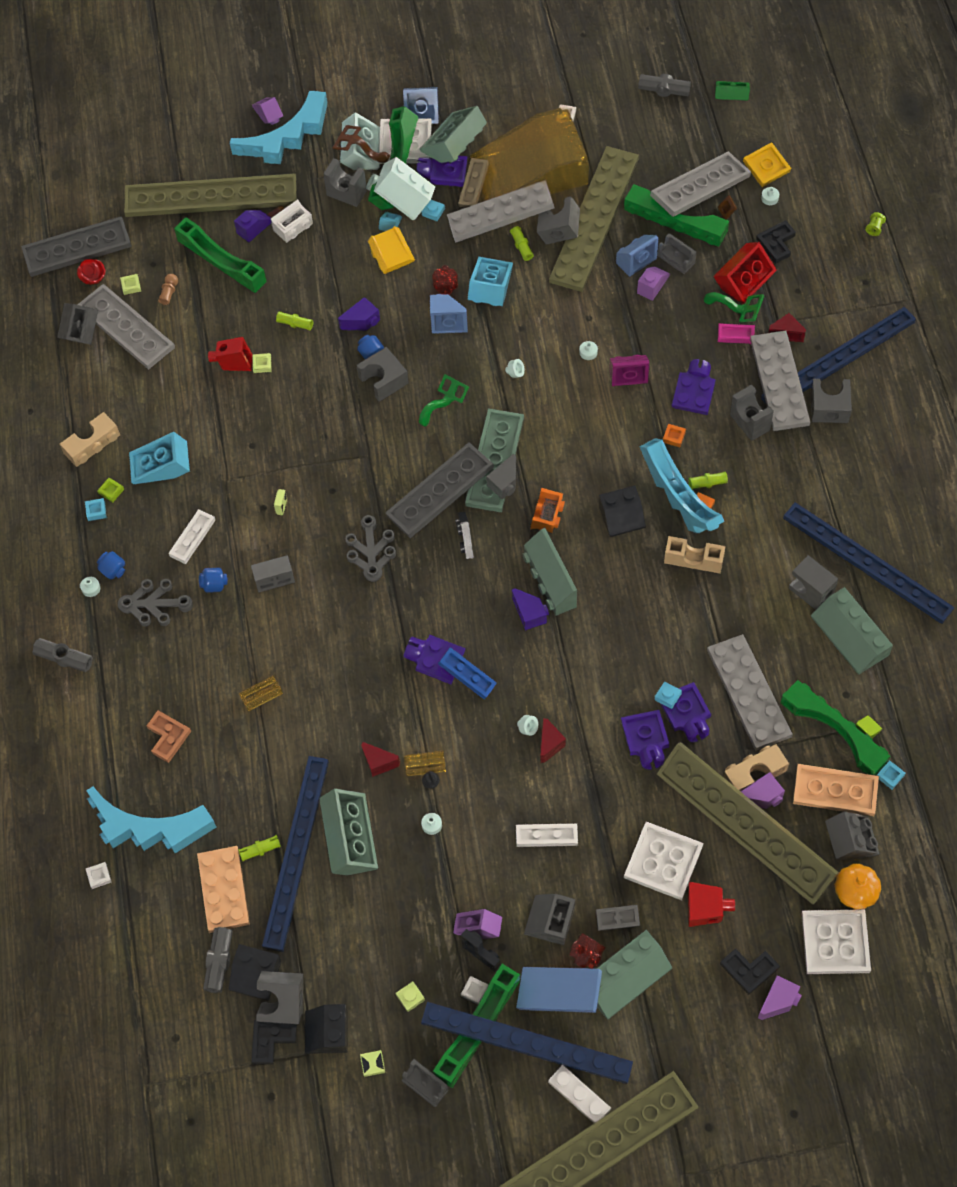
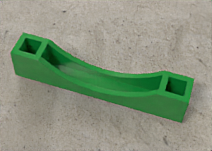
(402, 129)
(706, 228)
(199, 242)
(803, 702)
(492, 1003)

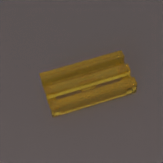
(270, 693)
(422, 756)

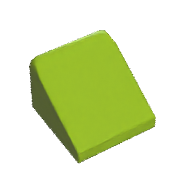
(868, 726)

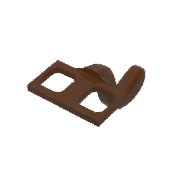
(382, 157)

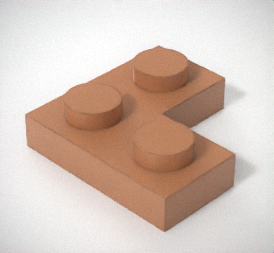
(171, 733)

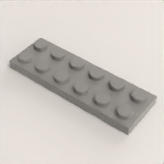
(700, 184)
(500, 211)
(128, 327)
(780, 380)
(749, 692)

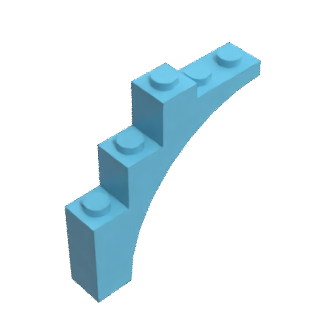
(290, 135)
(695, 513)
(174, 831)

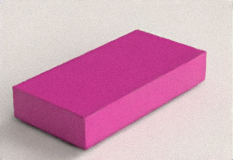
(735, 333)

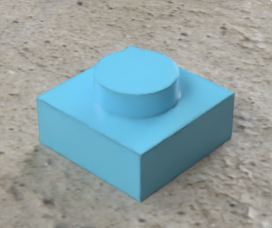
(433, 210)
(95, 509)
(668, 695)
(891, 775)

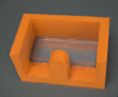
(547, 510)

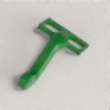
(713, 297)
(449, 397)

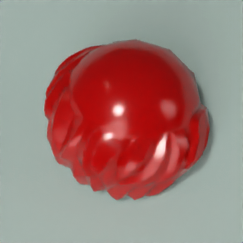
(91, 271)

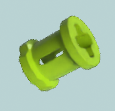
(875, 224)

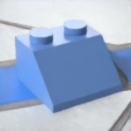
(422, 102)
(637, 254)
(447, 315)

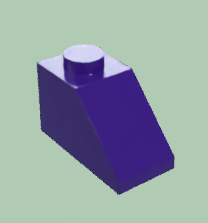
(251, 224)
(360, 316)
(529, 609)

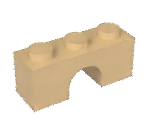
(80, 450)
(704, 559)
(768, 760)

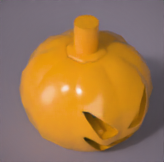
(857, 886)

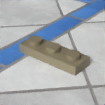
(473, 182)

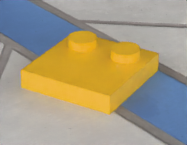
(766, 164)

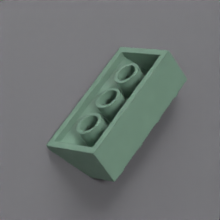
(454, 135)
(550, 573)
(852, 631)
(348, 832)
(630, 973)

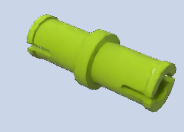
(521, 243)
(294, 320)
(708, 480)
(259, 848)

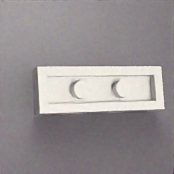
(192, 536)
(546, 835)
(579, 1094)

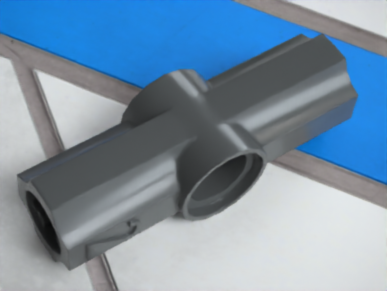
(664, 85)
(52, 652)
(218, 960)

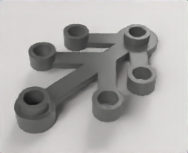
(371, 551)
(152, 602)

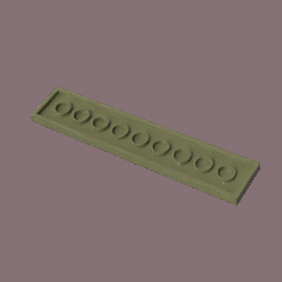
(210, 195)
(595, 218)
(747, 823)
(611, 1137)

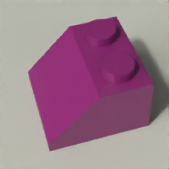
(629, 370)

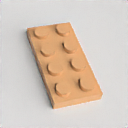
(836, 790)
(223, 888)

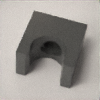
(344, 186)
(561, 225)
(387, 367)
(745, 406)
(831, 407)
(813, 582)
(289, 991)

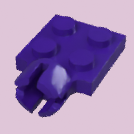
(443, 173)
(694, 388)
(428, 654)
(689, 713)
(646, 737)

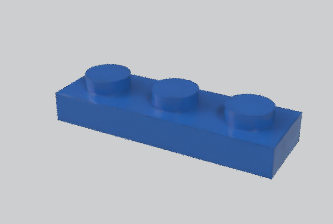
(467, 673)

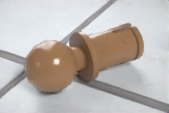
(168, 288)

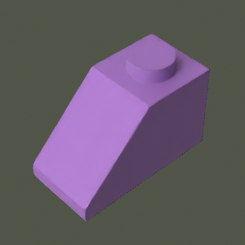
(268, 110)
(651, 282)
(765, 792)
(481, 921)
(780, 998)

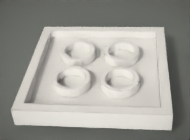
(421, 135)
(663, 860)
(835, 941)

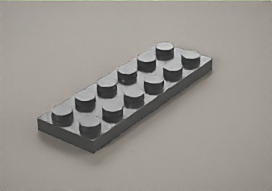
(76, 246)
(439, 490)

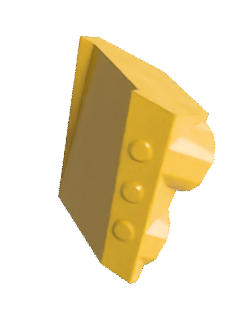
(390, 250)

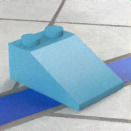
(489, 281)
(160, 460)

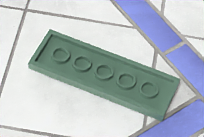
(497, 444)

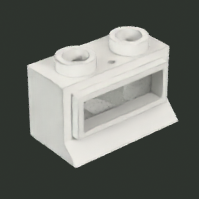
(291, 221)

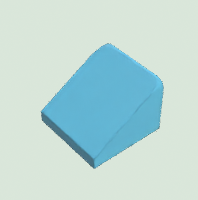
(388, 221)

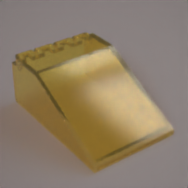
(534, 152)

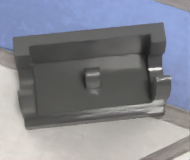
(677, 254)
(273, 573)
(617, 917)
(425, 1083)

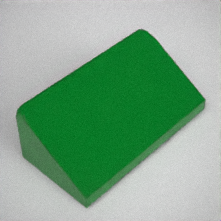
(732, 90)

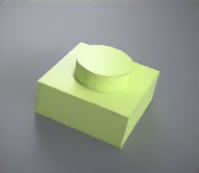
(410, 996)

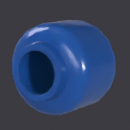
(369, 346)
(111, 565)
(212, 580)

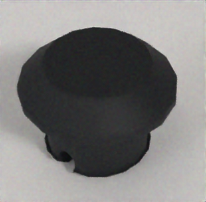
(430, 780)

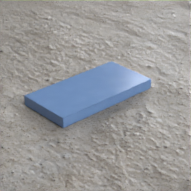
(559, 989)

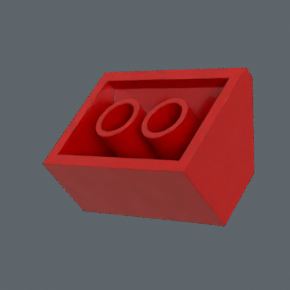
(745, 272)

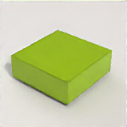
(110, 490)

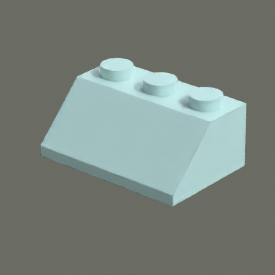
(355, 156)
(404, 188)

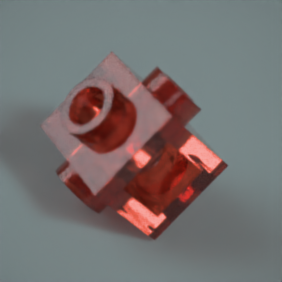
(445, 280)
(586, 952)

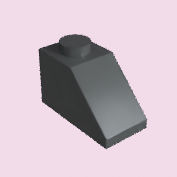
(503, 478)

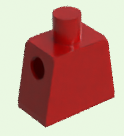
(232, 355)
(706, 904)

